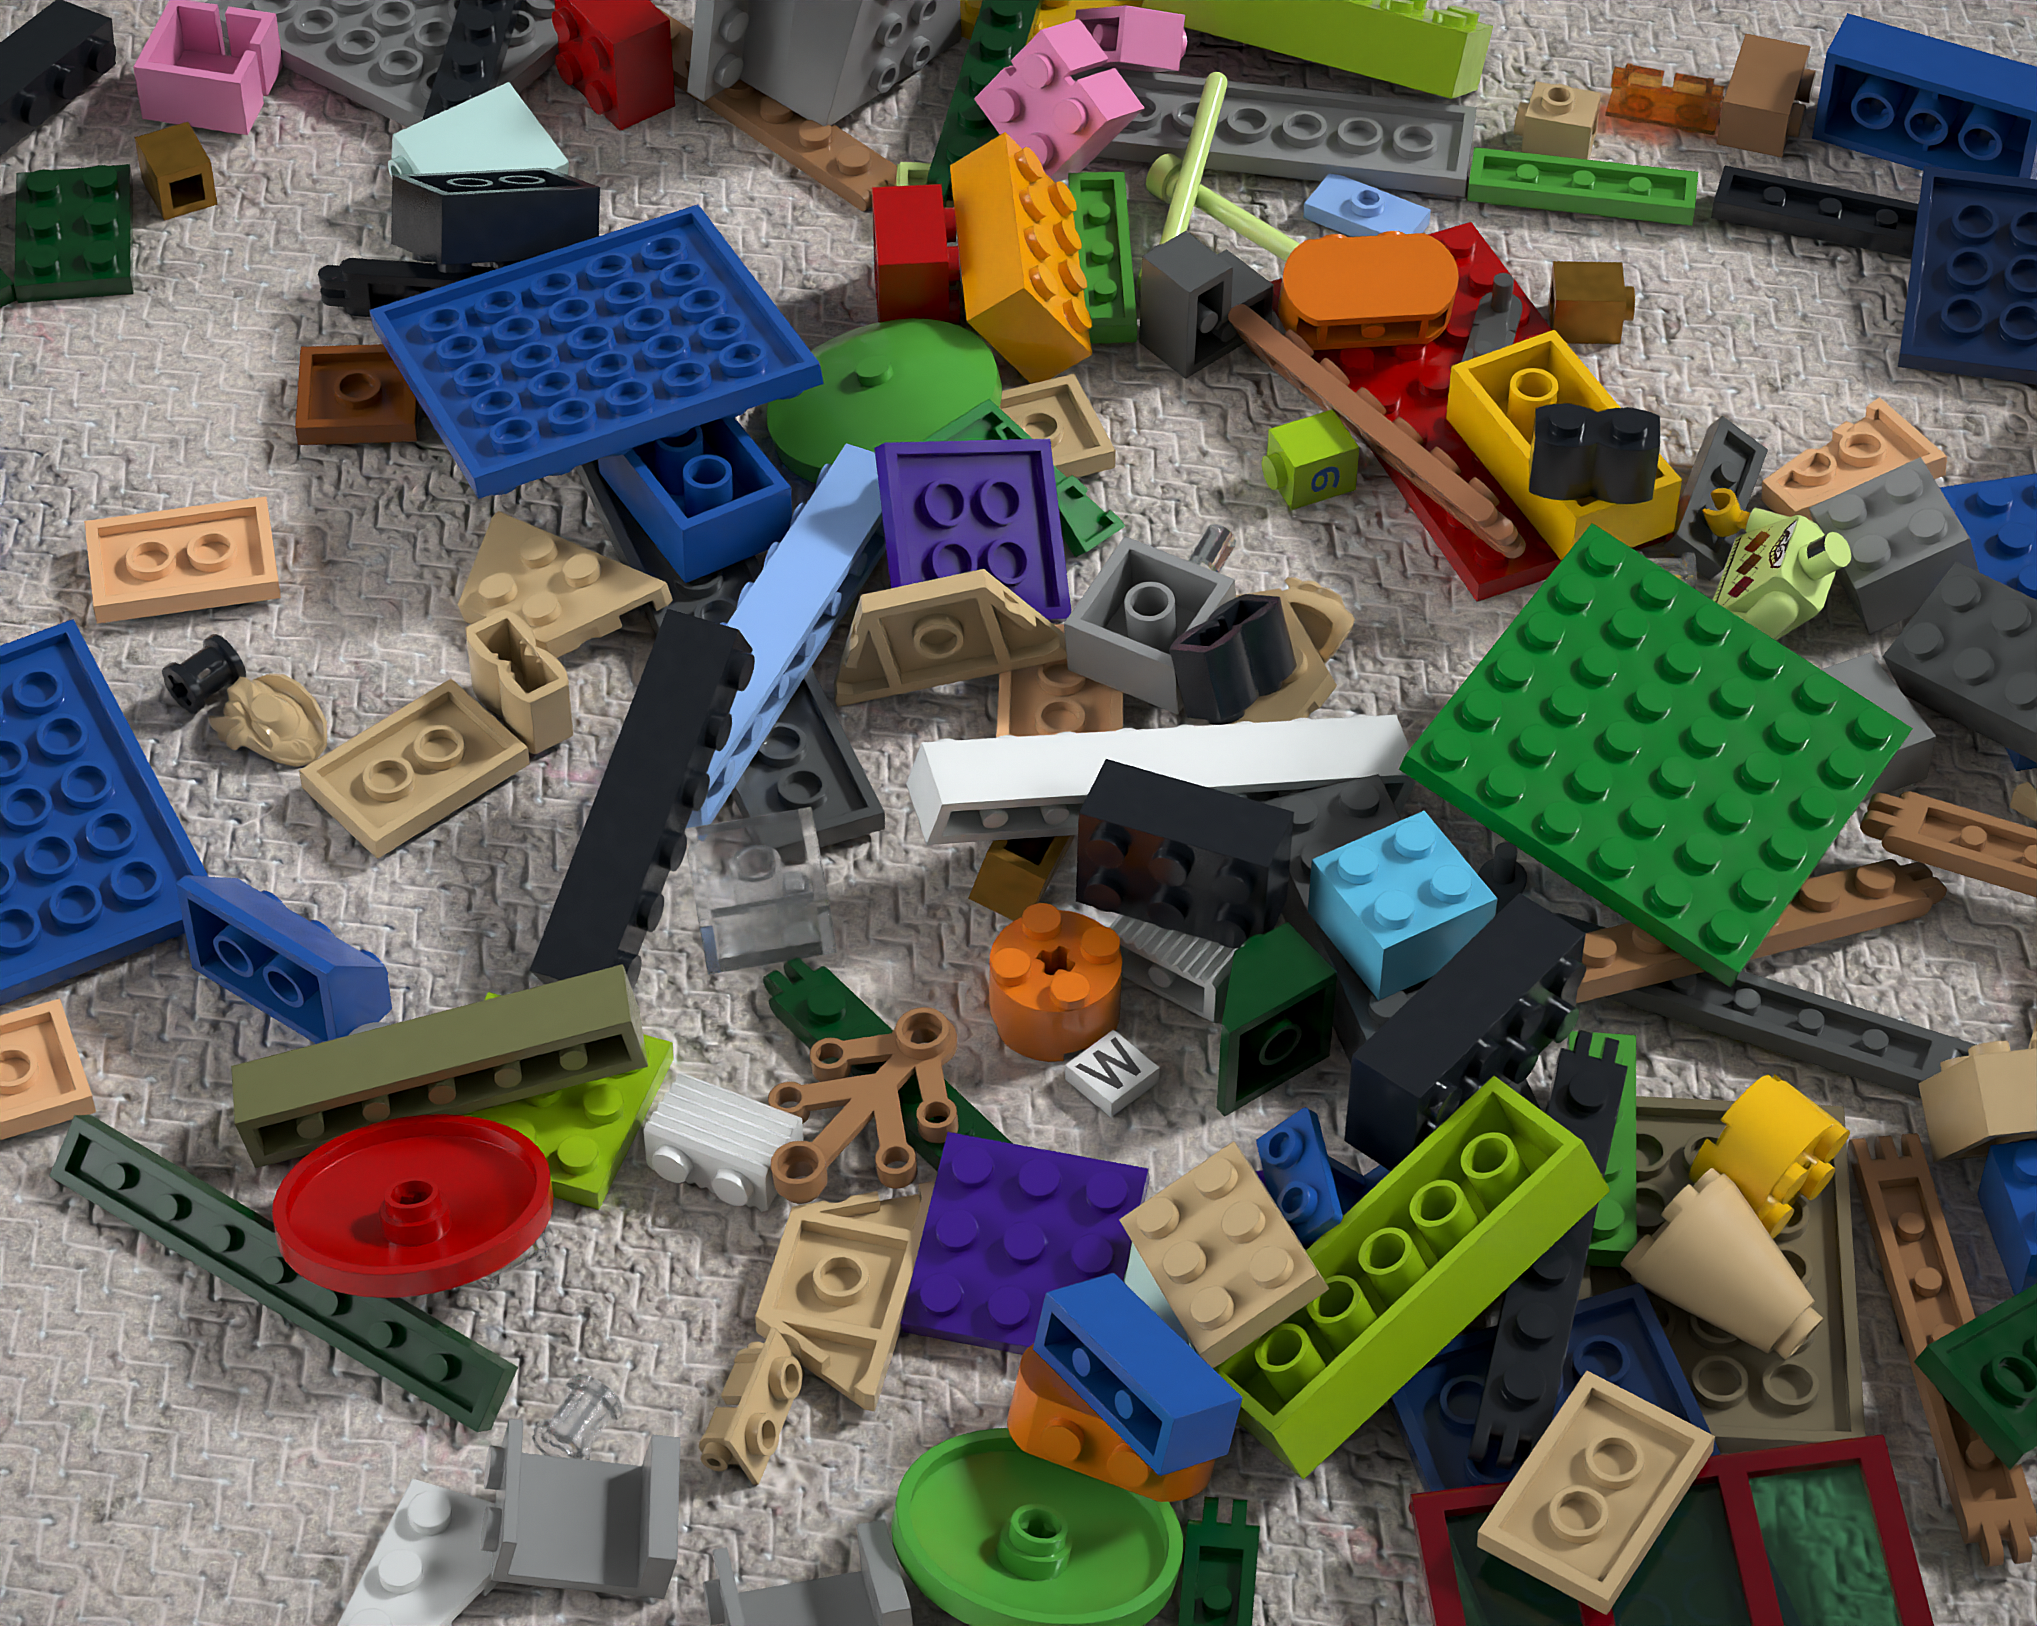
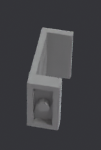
(583, 1519)
(851, 1599)

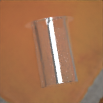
(1212, 548)

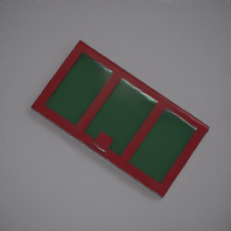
(1753, 1543)

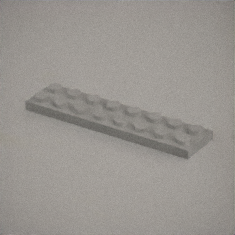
(1303, 133)

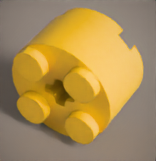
(1774, 1149)

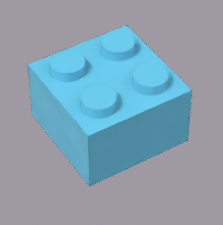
(1398, 903)

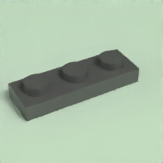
(1724, 460)

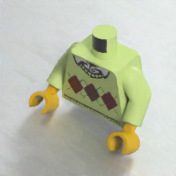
(1775, 569)

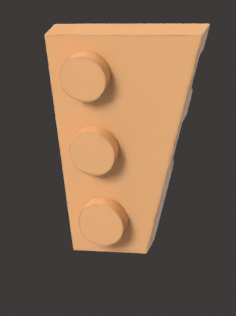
(1852, 457)

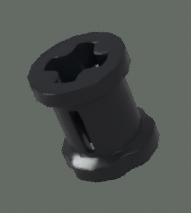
(183, 678)

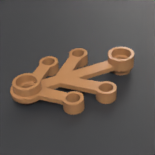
(865, 1098)

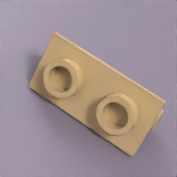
(763, 1386)

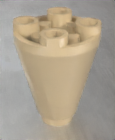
(1725, 1268)

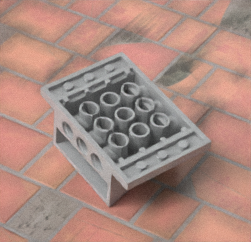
(817, 53)

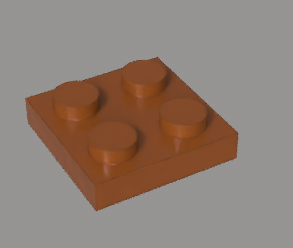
(353, 397)

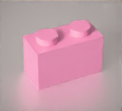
(1137, 37)

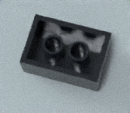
(491, 215)
(1182, 855)

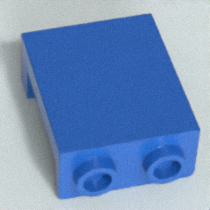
(1305, 1181)

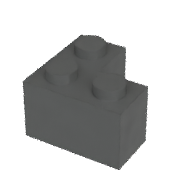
(1189, 301)

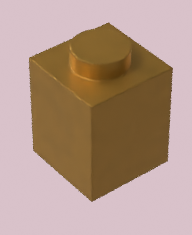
(176, 170)
(1589, 301)

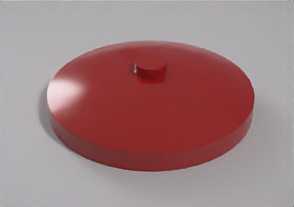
(413, 1205)

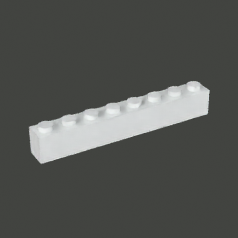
(1040, 782)

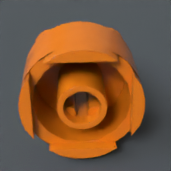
(1054, 982)

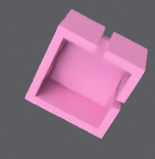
(192, 80)
(1052, 113)

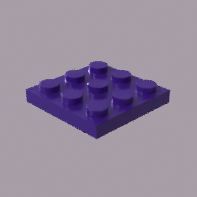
(975, 509)
(1010, 1229)

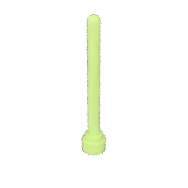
(1194, 158)
(1162, 182)

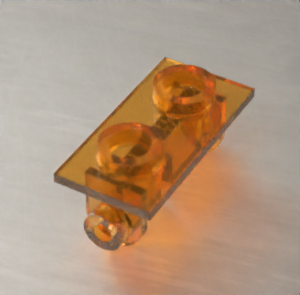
(1689, 105)

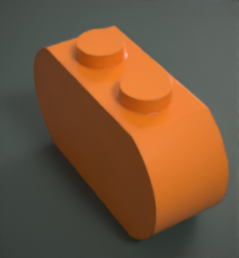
(1368, 290)
(1060, 1427)

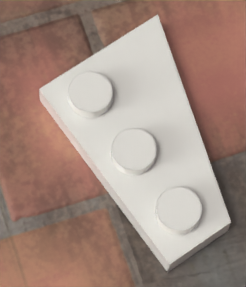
(425, 1562)

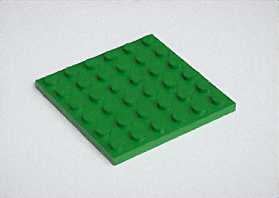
(1657, 752)

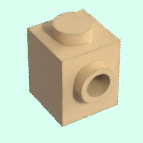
(1558, 121)

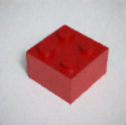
(616, 57)
(912, 254)

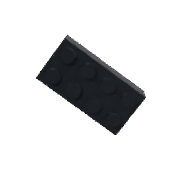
(1470, 1022)

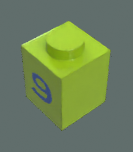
(1311, 459)

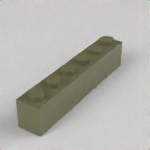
(440, 1064)

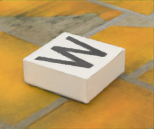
(1112, 1073)

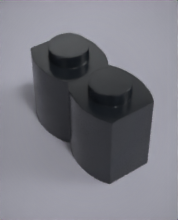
(1594, 453)
(1233, 658)

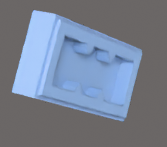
(1362, 209)

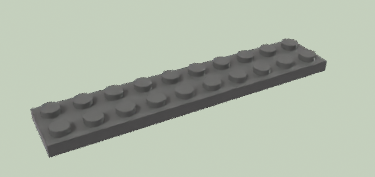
(806, 753)

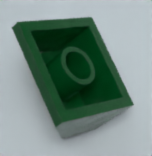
(1273, 1015)

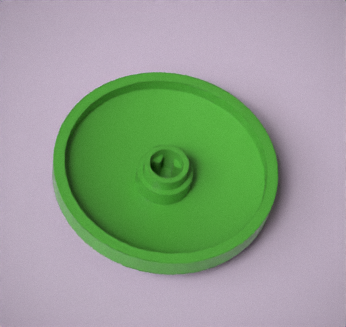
(883, 387)
(1030, 1540)

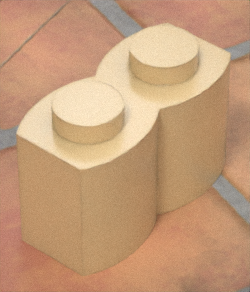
(519, 680)

